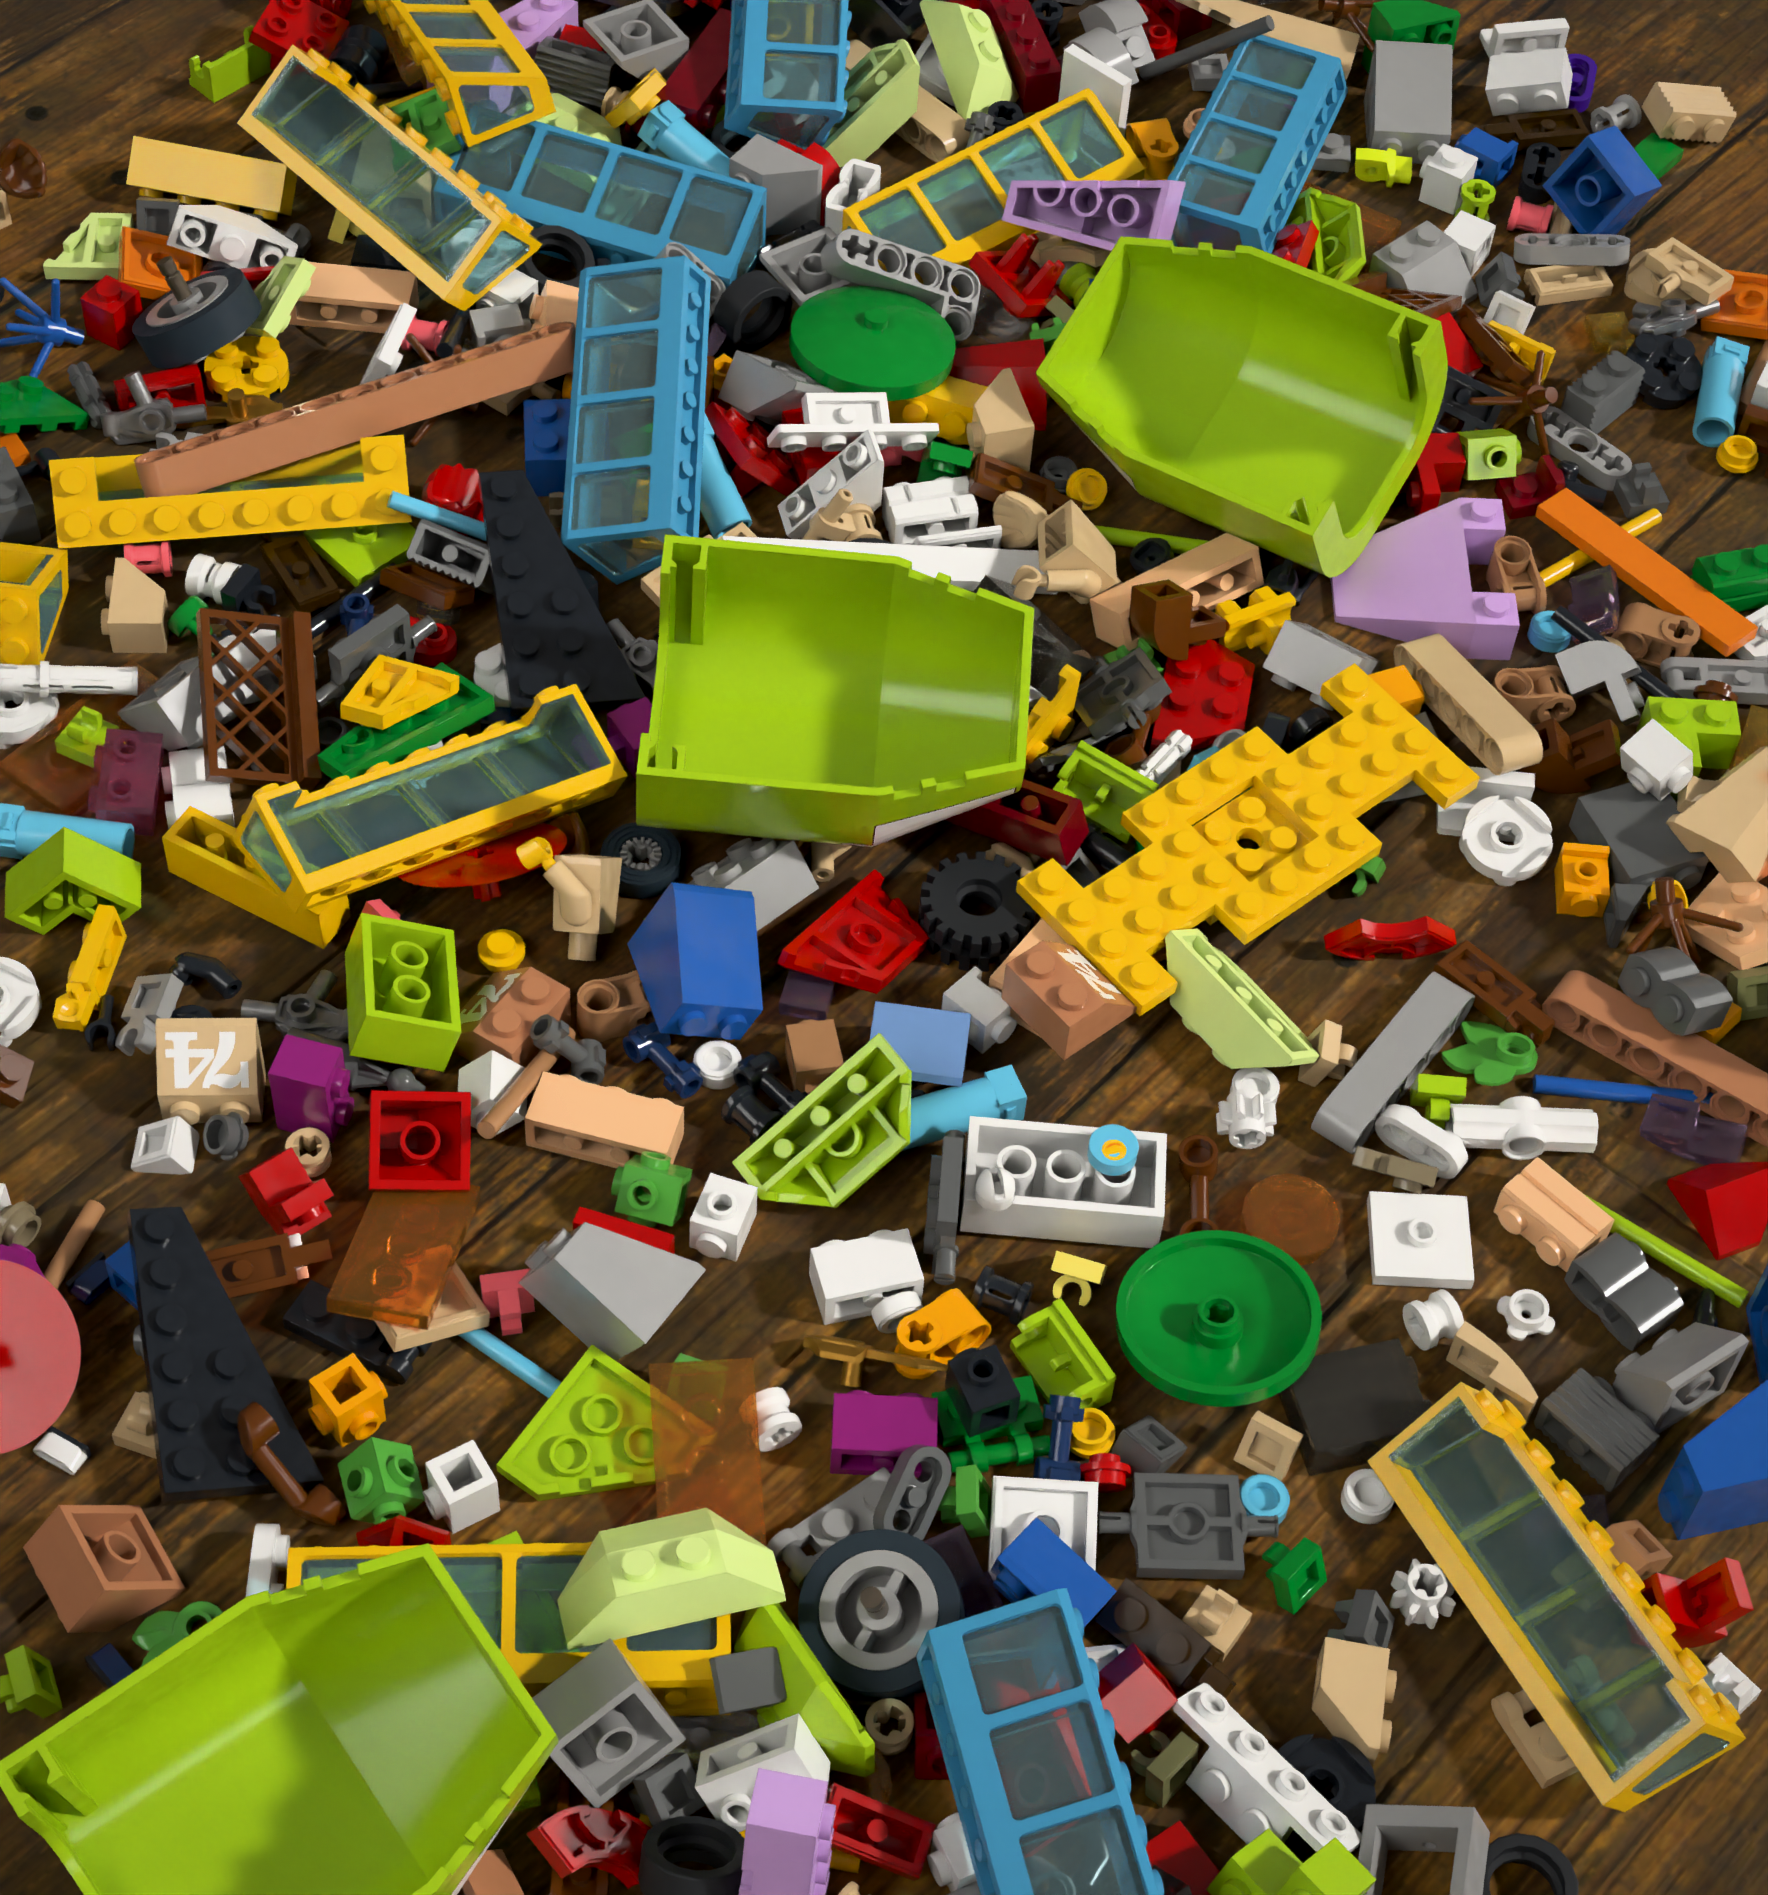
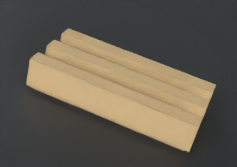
(1567, 283)

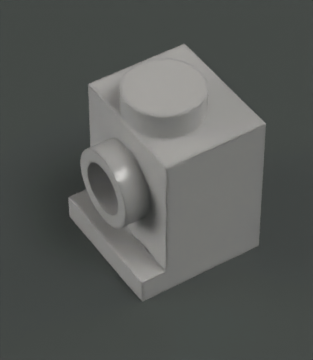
(496, 324)

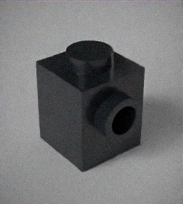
(982, 1390)

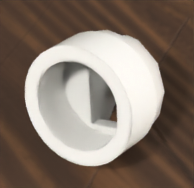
(985, 1190)

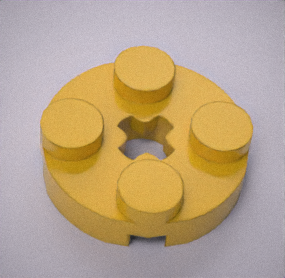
(260, 354)

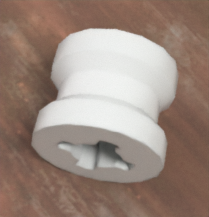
(1432, 1319)
(775, 1421)

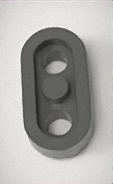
(912, 1497)

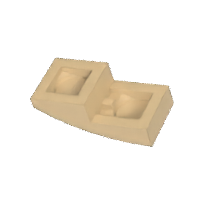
(1493, 1367)

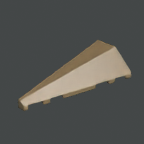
(1287, 28)
(1731, 821)

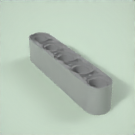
(1393, 1062)

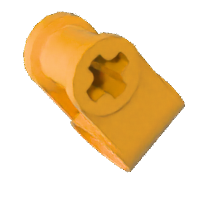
(1154, 147)
(940, 1331)

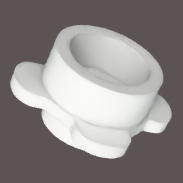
(1530, 1303)

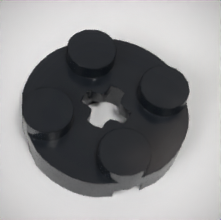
(1677, 359)
(1341, 1766)

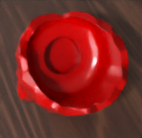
(454, 490)

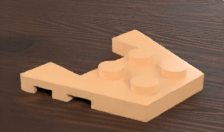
(1739, 903)

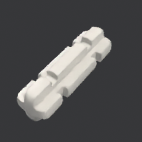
(1165, 756)

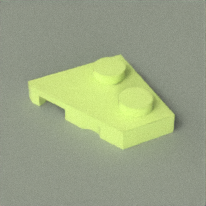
(91, 249)
(279, 294)

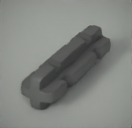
(88, 392)

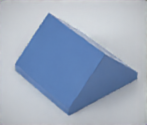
(926, 1039)

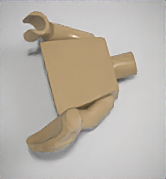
(1070, 548)

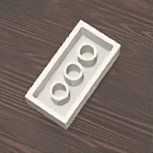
(1059, 1188)

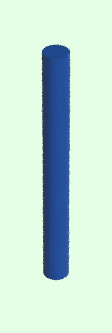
(1607, 1090)

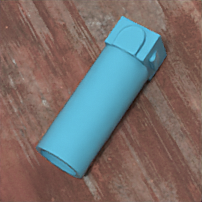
(680, 141)
(1719, 391)
(719, 499)
(26, 830)
(992, 1096)

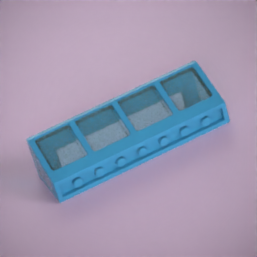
(787, 69)
(1256, 144)
(620, 197)
(636, 413)
(1034, 1754)

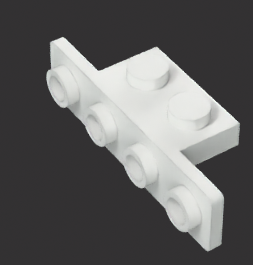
(840, 418)
(1252, 1782)

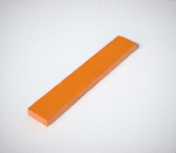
(1645, 570)

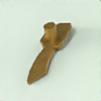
(238, 409)
(854, 1353)

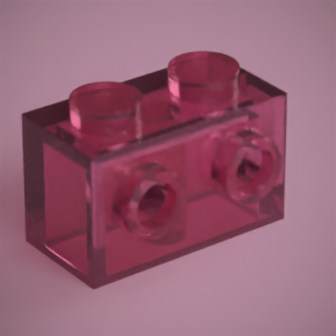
(128, 779)

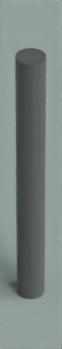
(1207, 47)

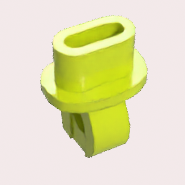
(1378, 165)

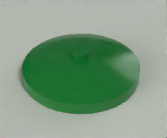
(872, 342)
(1218, 1318)

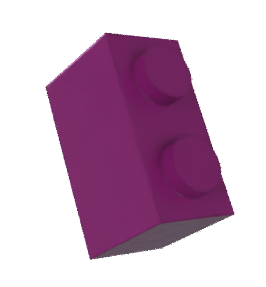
(310, 1086)
(876, 1429)

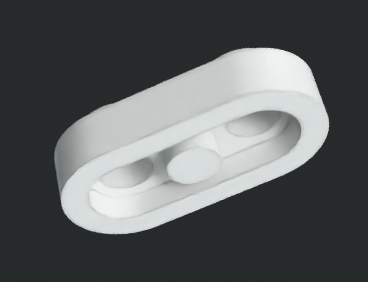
(1421, 1140)
(267, 1555)

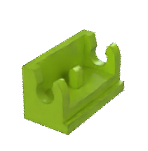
(230, 71)
(1103, 787)
(1063, 1357)

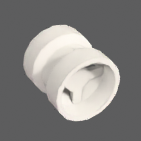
(208, 577)

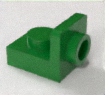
(942, 460)

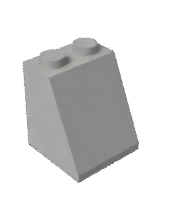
(1409, 98)
(608, 1286)

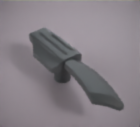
(1059, 756)

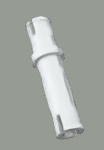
(68, 679)

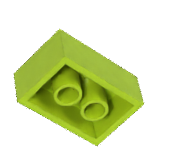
(402, 992)

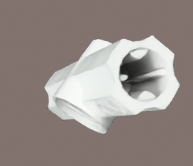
(1524, 1127)

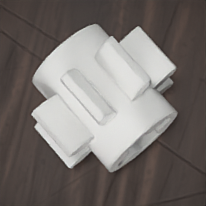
(1246, 1118)
(1422, 1594)

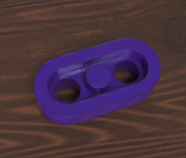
(1583, 81)

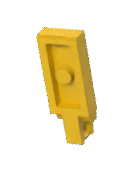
(92, 970)

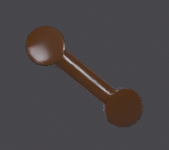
(1130, 747)
(1198, 1166)
(258, 1429)

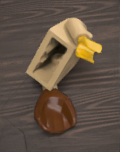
(20, 175)
(582, 884)

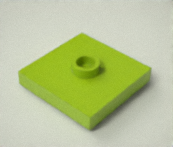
(362, 550)

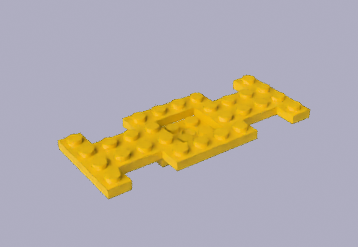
(1296, 812)

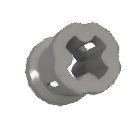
(1614, 114)

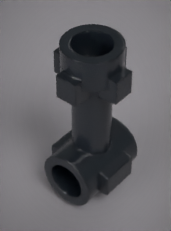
(762, 1073)

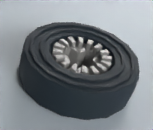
(644, 842)

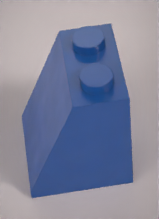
(700, 961)
(1721, 1473)

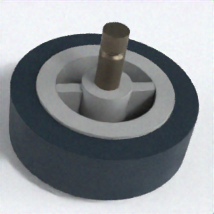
(195, 315)
(871, 1609)

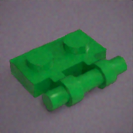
(1019, 1448)

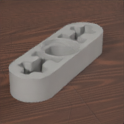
(1571, 249)
(1599, 465)

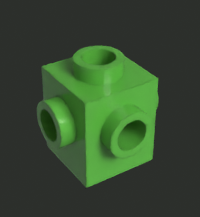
(651, 1189)
(380, 1481)

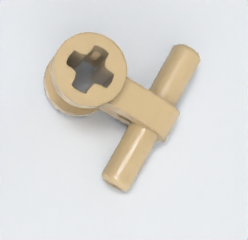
(843, 521)

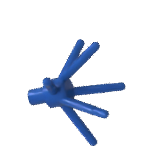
(44, 328)

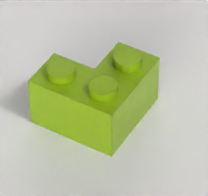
(1702, 725)
(70, 877)
(1273, 1869)

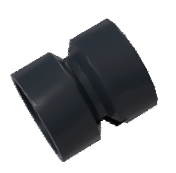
(361, 54)

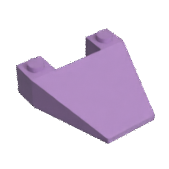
(1419, 582)

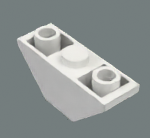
(228, 237)
(854, 468)

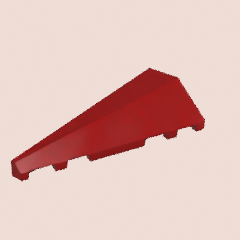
(1024, 357)

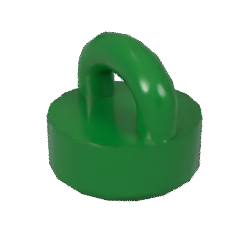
(185, 617)

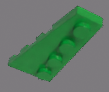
(31, 403)
(369, 746)

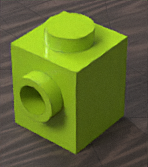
(1490, 453)

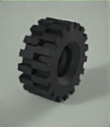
(968, 936)

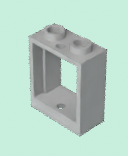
(1426, 1829)

